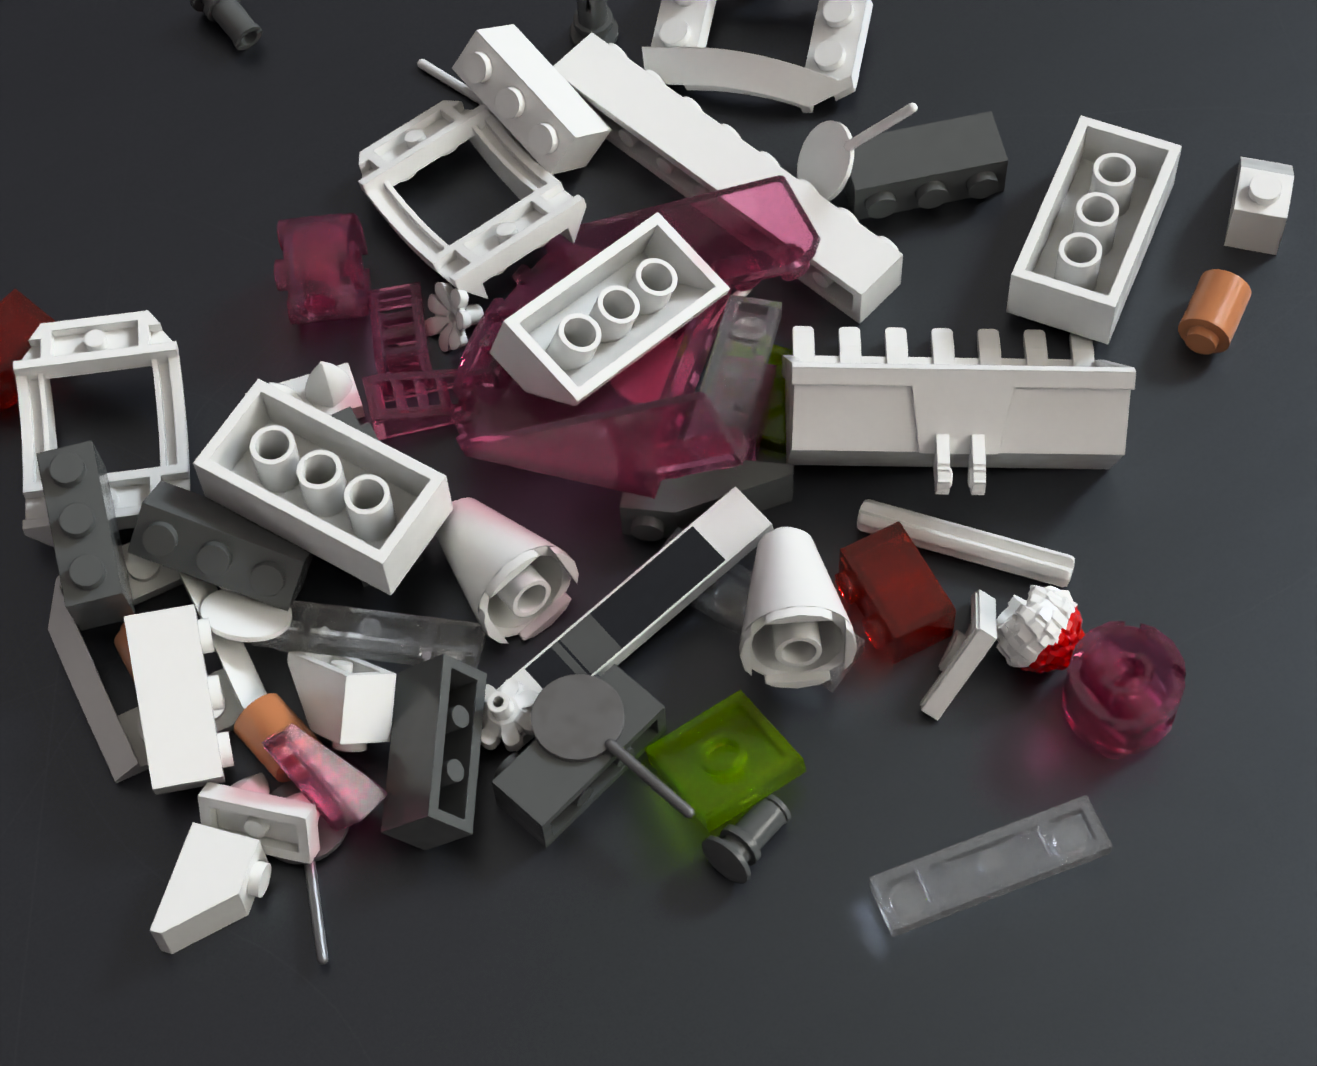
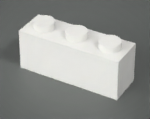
(531, 98)
(177, 698)

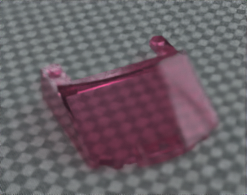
(647, 417)

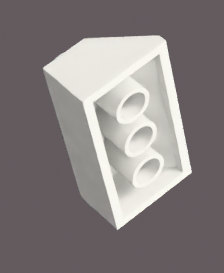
(607, 314)

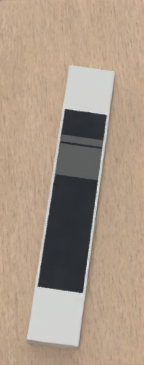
(651, 594)

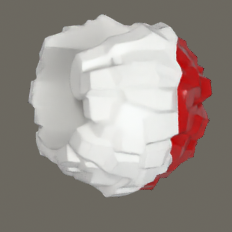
(1040, 630)

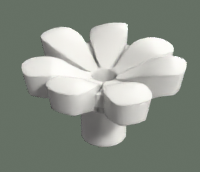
(451, 316)
(507, 715)

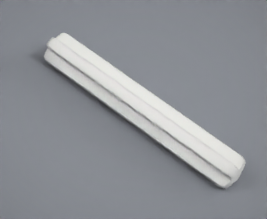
(970, 543)

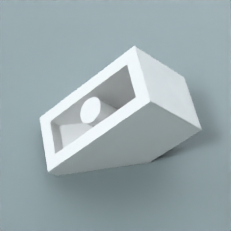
(1259, 205)
(344, 698)
(210, 886)

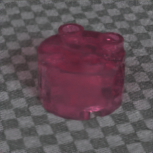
(323, 268)
(1123, 688)

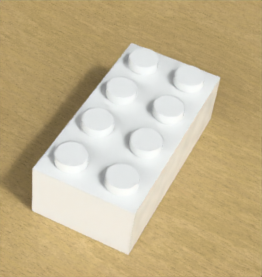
(1093, 229)
(324, 486)

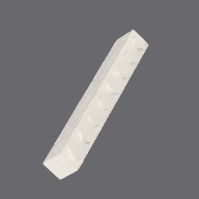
(702, 156)

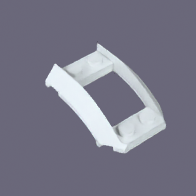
(830, 70)
(498, 243)
(90, 348)
(122, 735)

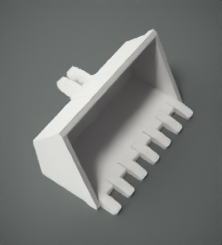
(954, 408)

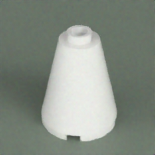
(505, 571)
(793, 614)

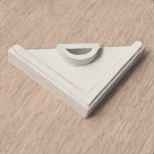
(963, 655)

